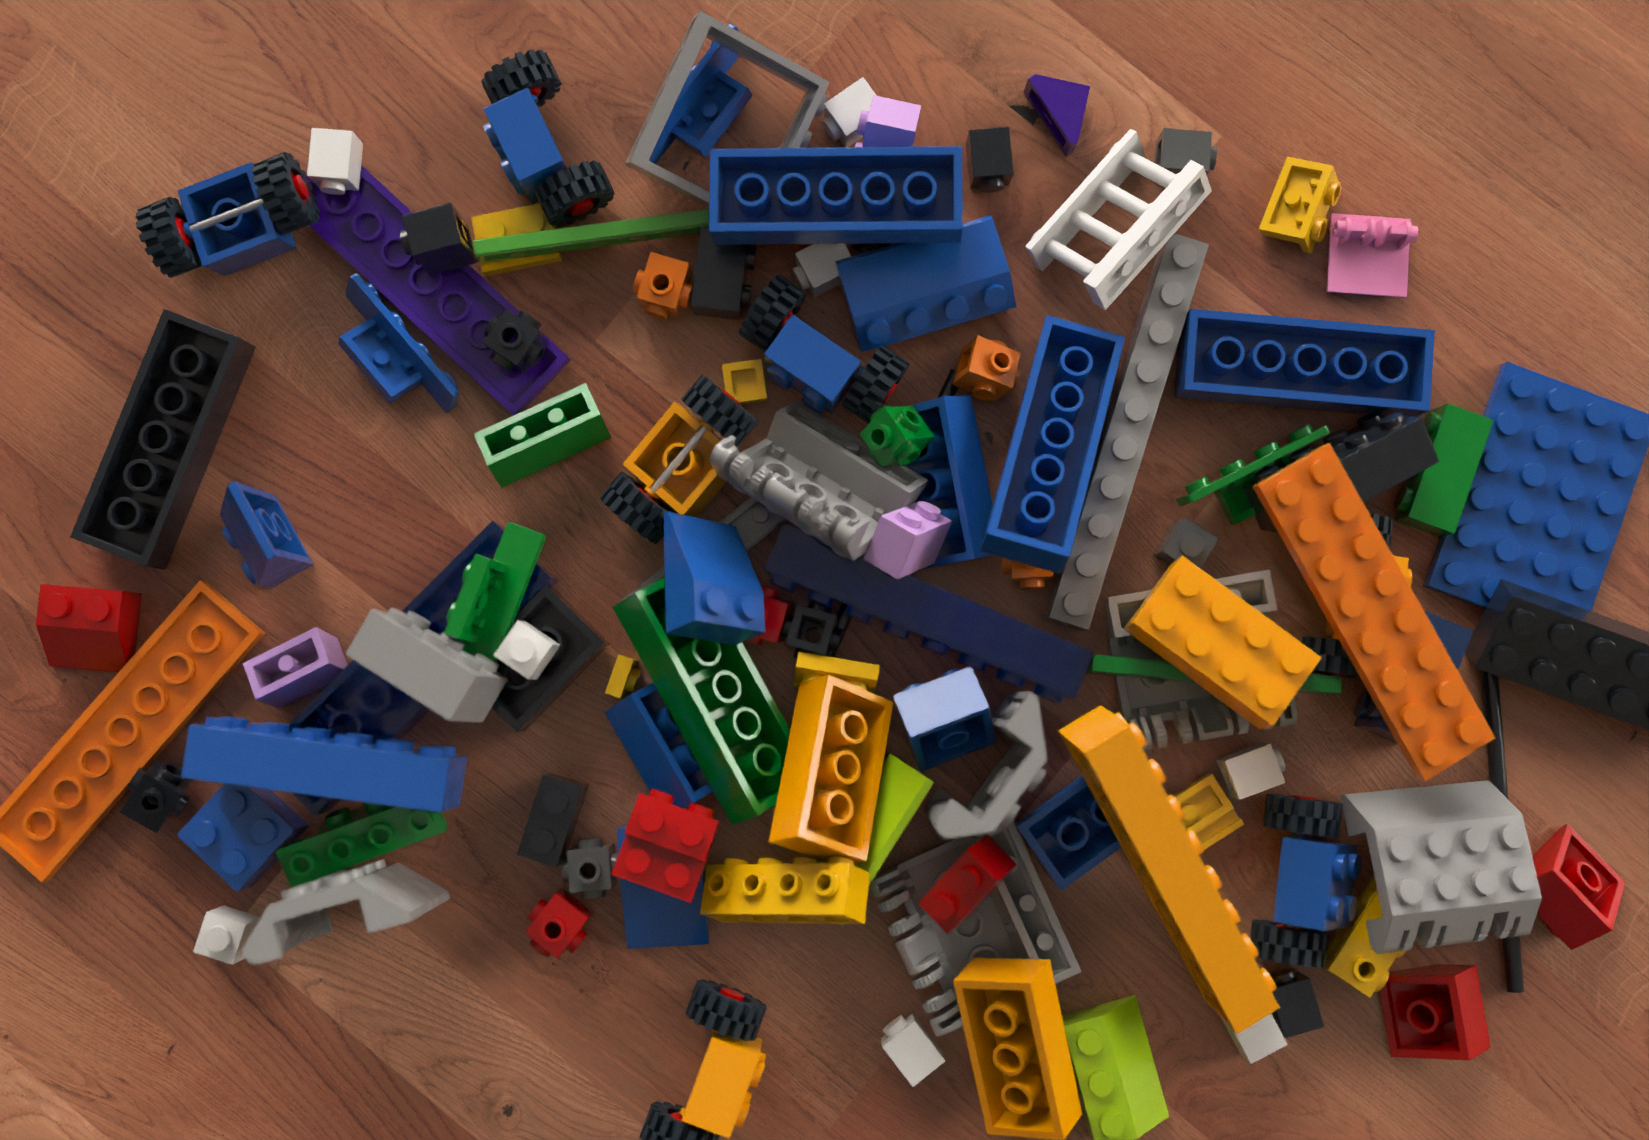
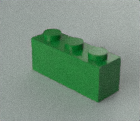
(542, 435)
(1438, 494)

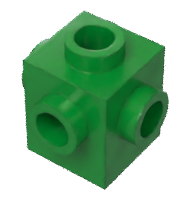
(896, 435)

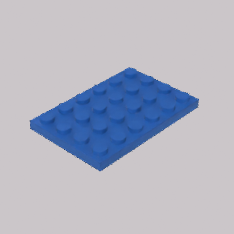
(1543, 493)

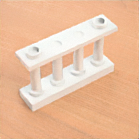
(1142, 241)

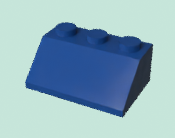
(658, 746)
(1068, 834)

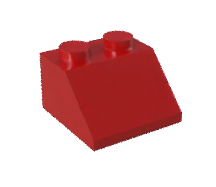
(88, 626)
(1576, 889)
(1435, 1013)

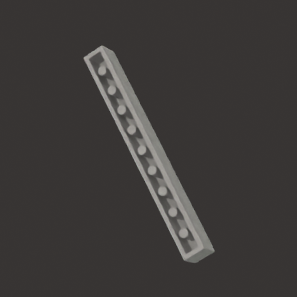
(1127, 430)

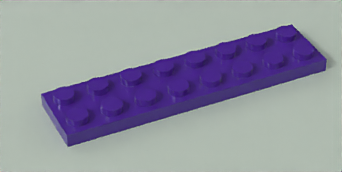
(446, 306)

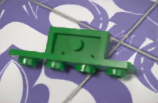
(1235, 475)
(494, 591)
(356, 837)

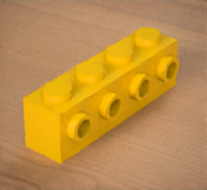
(786, 892)
(1350, 951)

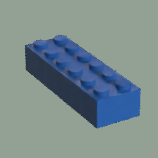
(836, 195)
(1304, 363)
(1053, 445)
(325, 766)

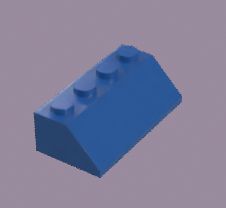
(925, 286)
(955, 476)

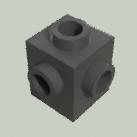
(601, 856)

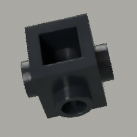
(524, 351)
(809, 618)
(156, 795)

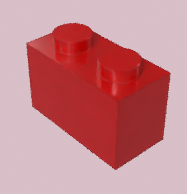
(967, 884)

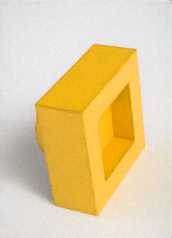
(745, 381)
(623, 677)

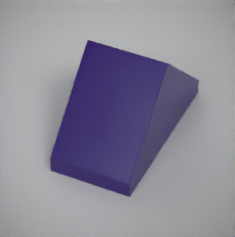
(1060, 107)

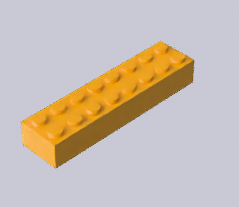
(1170, 866)

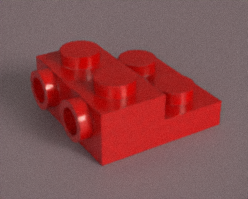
(666, 845)

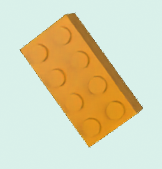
(1222, 643)
(832, 770)
(1018, 1047)

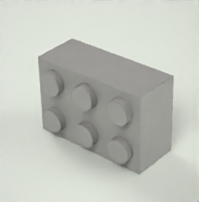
(427, 665)

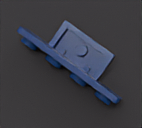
(705, 104)
(389, 352)

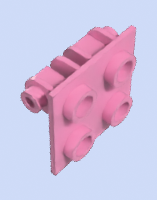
(1369, 255)

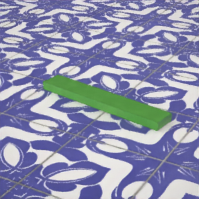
(590, 236)

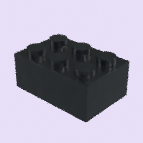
(524, 699)

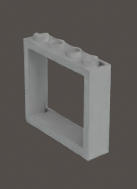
(707, 27)

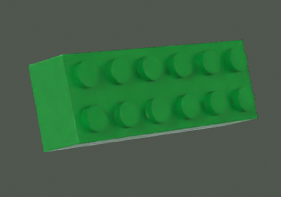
(715, 703)

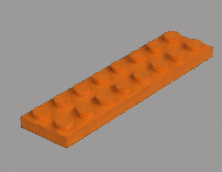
(1374, 612)
(124, 730)

